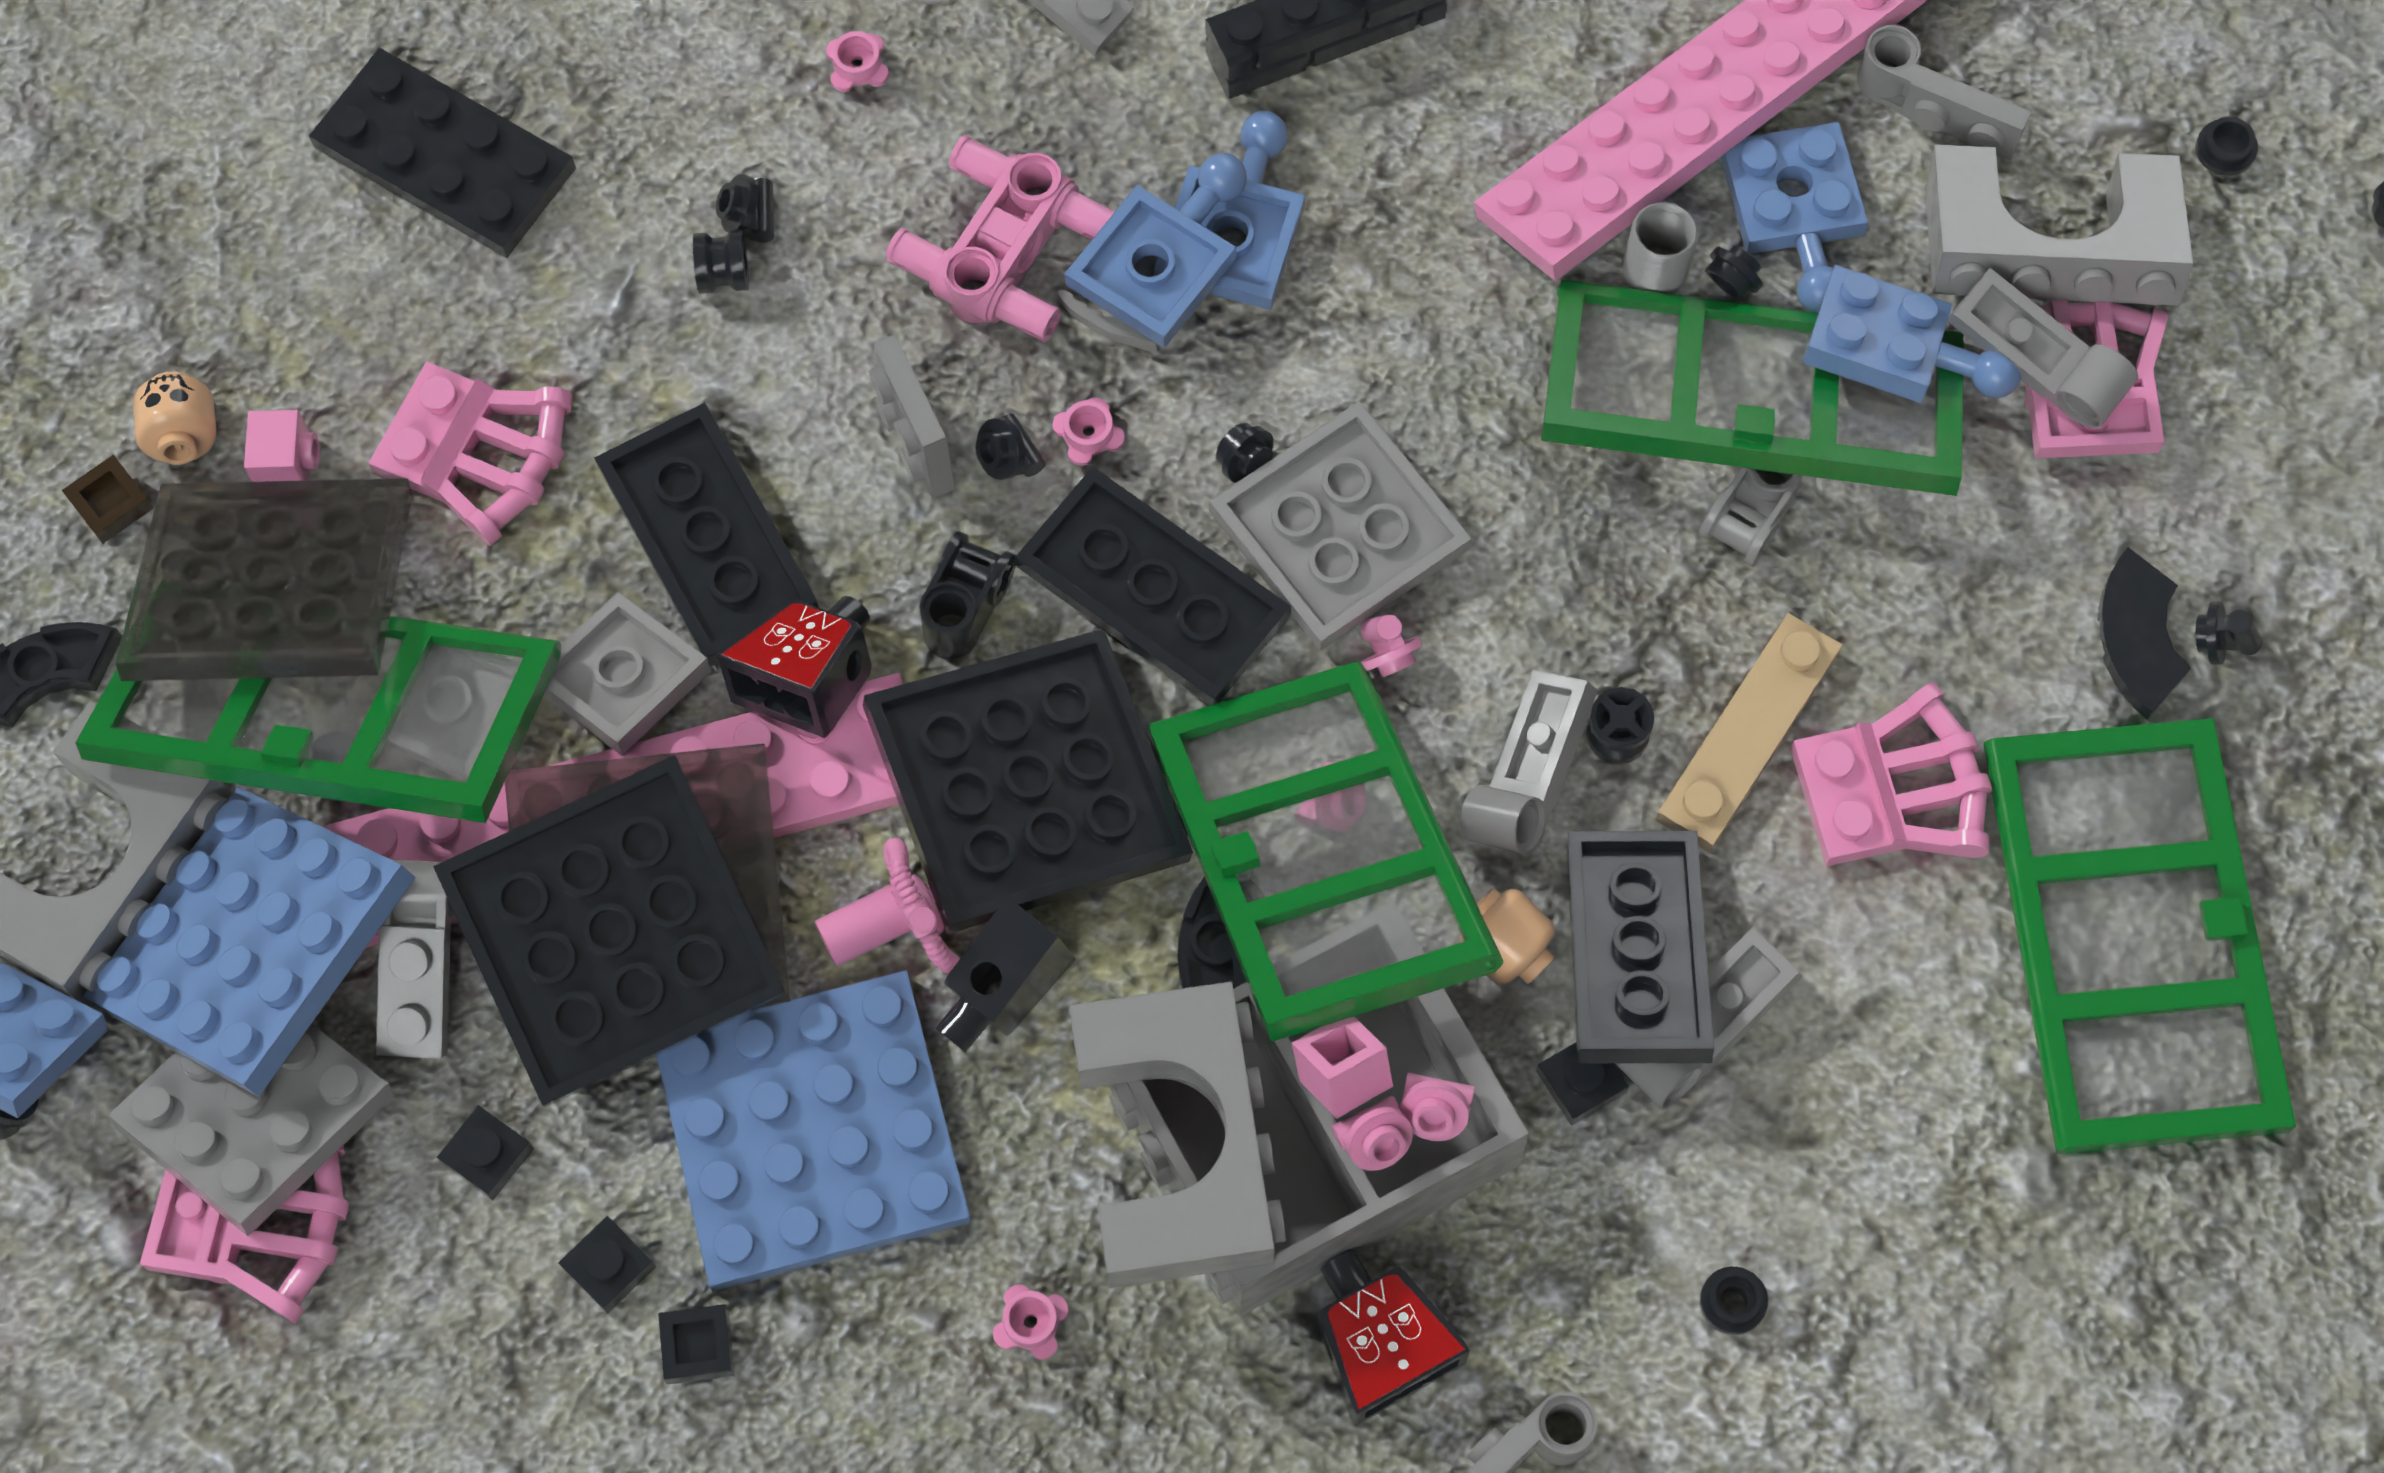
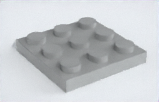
(1340, 525)
(249, 1149)

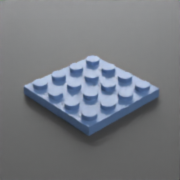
(249, 939)
(812, 1132)

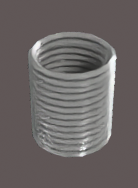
(1661, 226)

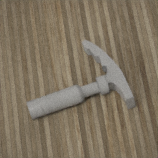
(1111, 326)

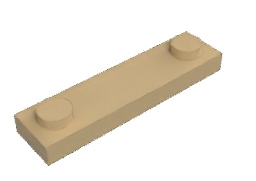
(1749, 731)

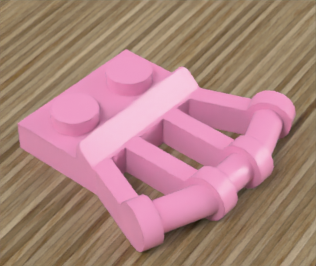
(2136, 421)
(440, 429)
(1853, 793)
(200, 1243)

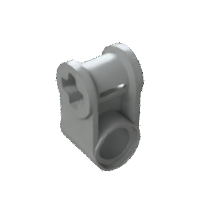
(1749, 512)

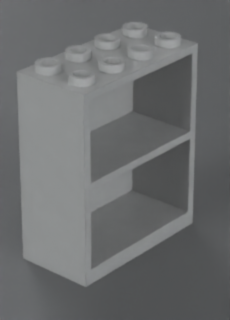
(1322, 1193)

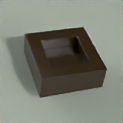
(108, 499)

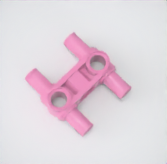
(1001, 238)

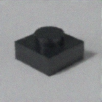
(1580, 1087)
(485, 1152)
(607, 1264)
(696, 1344)

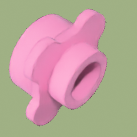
(854, 47)
(1085, 414)
(1023, 1303)

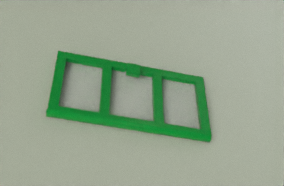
(1733, 391)
(416, 738)
(1322, 851)
(2137, 937)

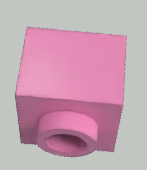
(279, 447)
(1342, 1065)

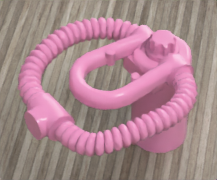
(888, 914)

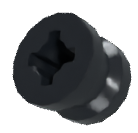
(720, 262)
(1627, 712)

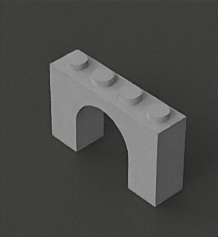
(2135, 260)
(76, 935)
(1225, 1216)

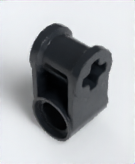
(967, 585)

